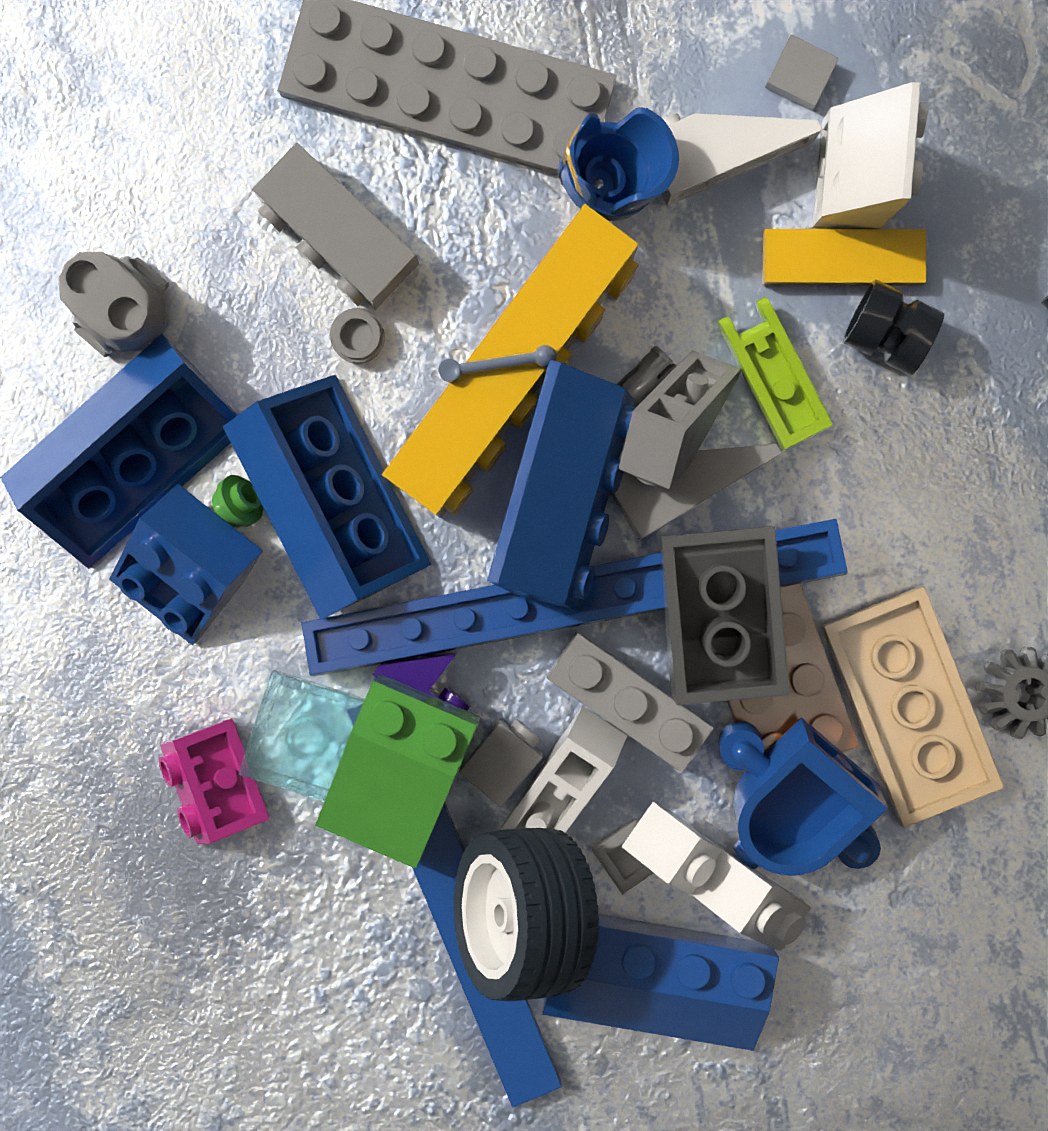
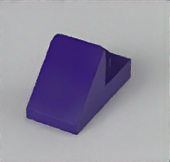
(422, 674)

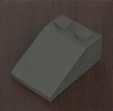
(724, 616)

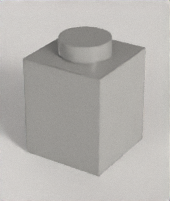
(502, 760)

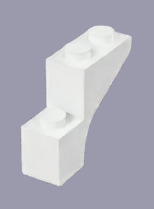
(716, 878)

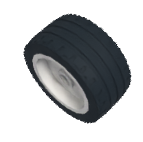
(525, 914)

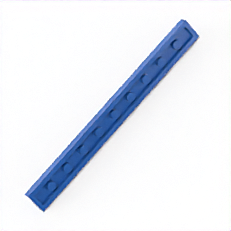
(496, 615)

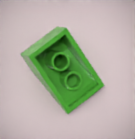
(397, 770)

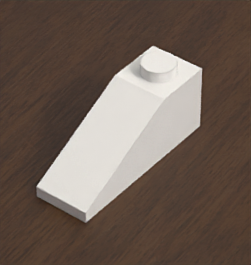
(726, 146)
(569, 775)

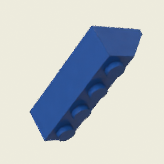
(121, 452)
(563, 488)
(326, 494)
(674, 984)

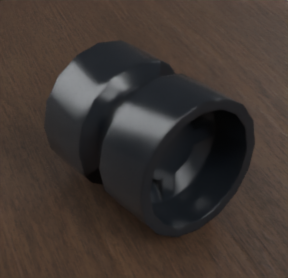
(874, 322)

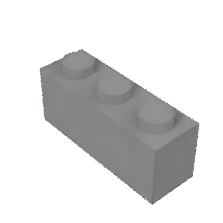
(334, 228)
(629, 702)

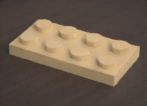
(912, 706)

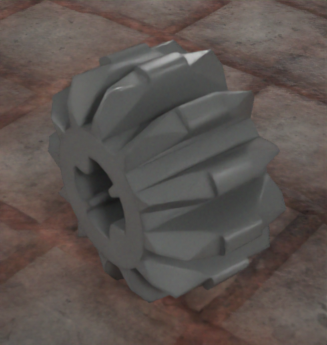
(1005, 698)

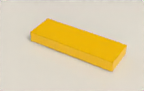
(843, 257)

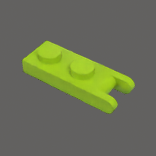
(776, 377)

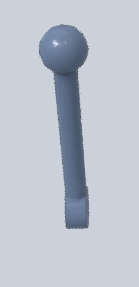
(451, 370)

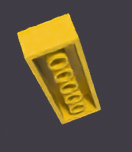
(476, 411)

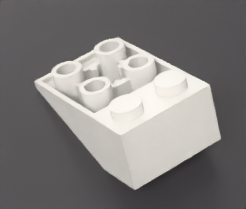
(869, 159)

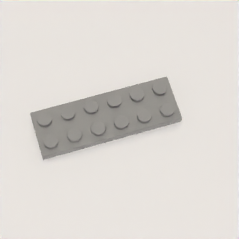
(440, 82)

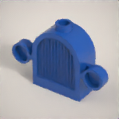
(800, 801)

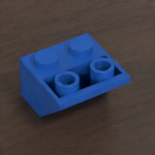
(184, 563)

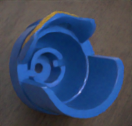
(625, 160)

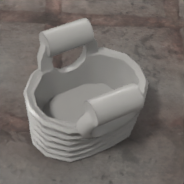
(113, 300)

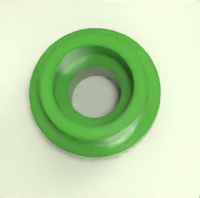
(237, 502)

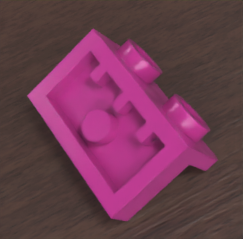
(208, 784)

